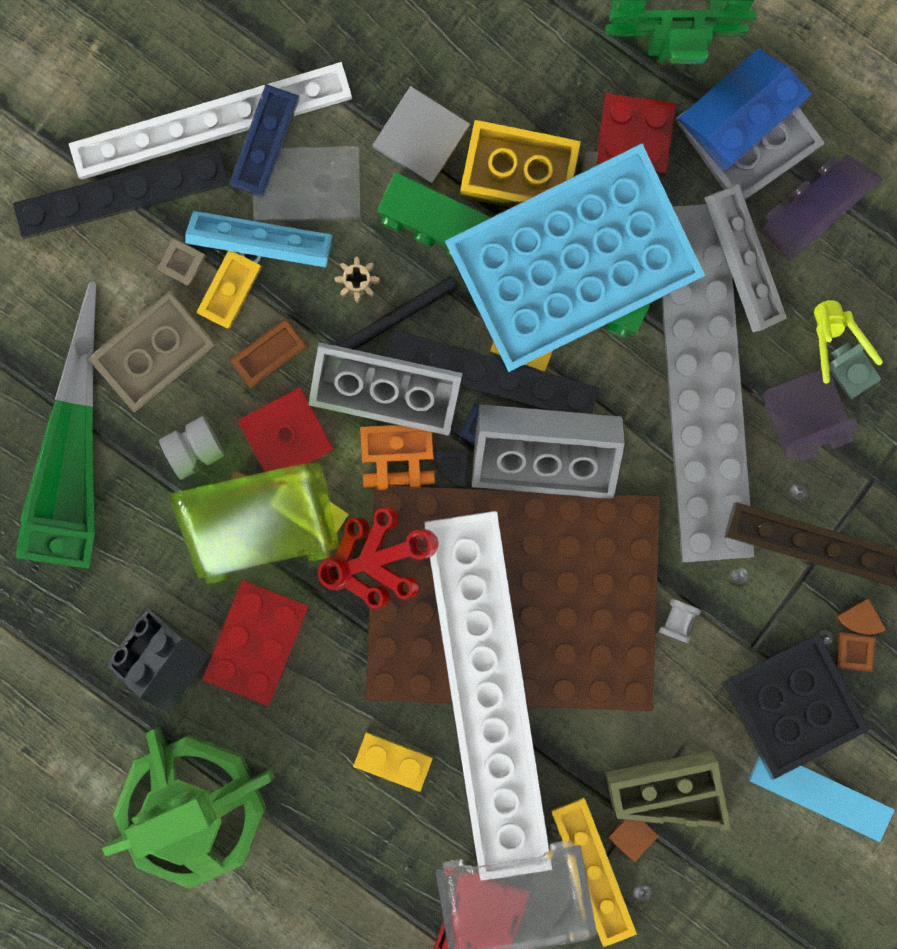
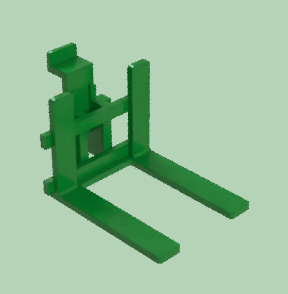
(679, 33)

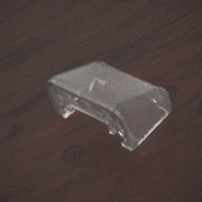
(518, 901)

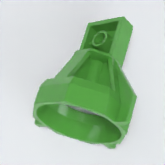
(183, 819)

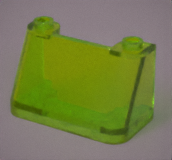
(256, 520)

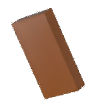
(268, 353)

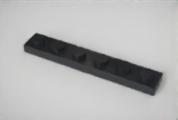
(121, 194)
(492, 377)

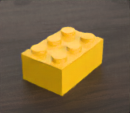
(515, 164)

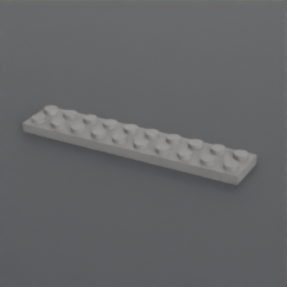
(705, 398)

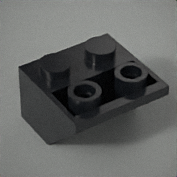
(157, 660)

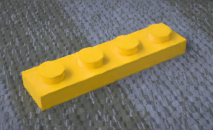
(608, 905)

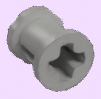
(680, 621)

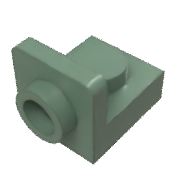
(852, 369)

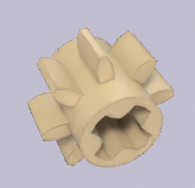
(349, 274)

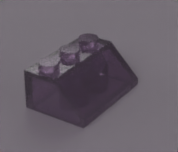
(819, 204)

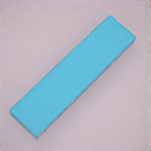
(259, 239)
(827, 799)

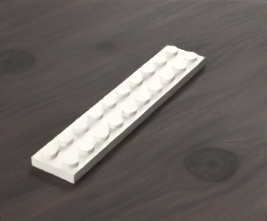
(487, 689)

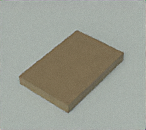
(152, 351)

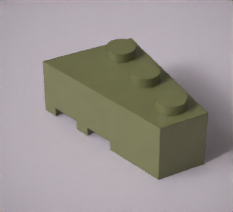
(672, 791)

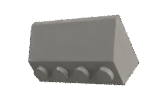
(384, 388)
(547, 451)

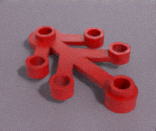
(372, 560)

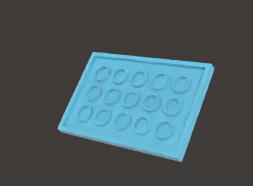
(575, 257)

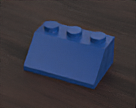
(744, 108)

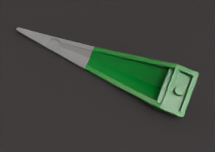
(60, 498)

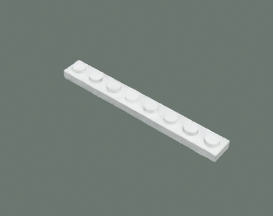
(201, 123)

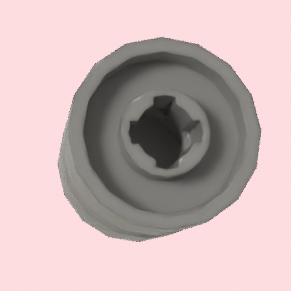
(191, 448)

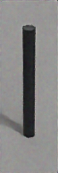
(399, 314)

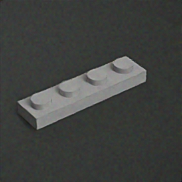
(745, 258)

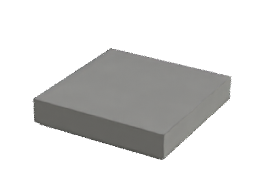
(421, 135)

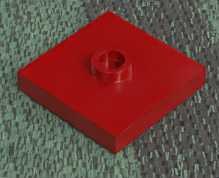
(285, 433)

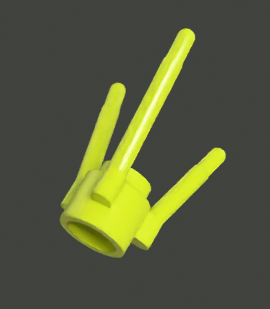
(831, 324)

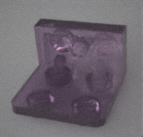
(808, 416)

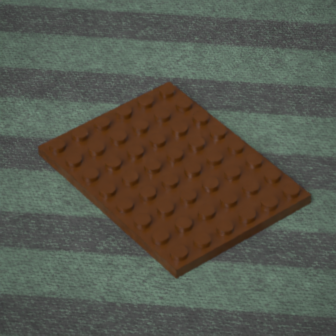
(576, 587)

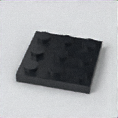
(795, 706)

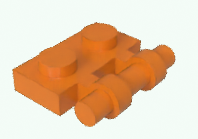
(396, 444)

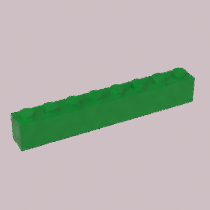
(439, 218)

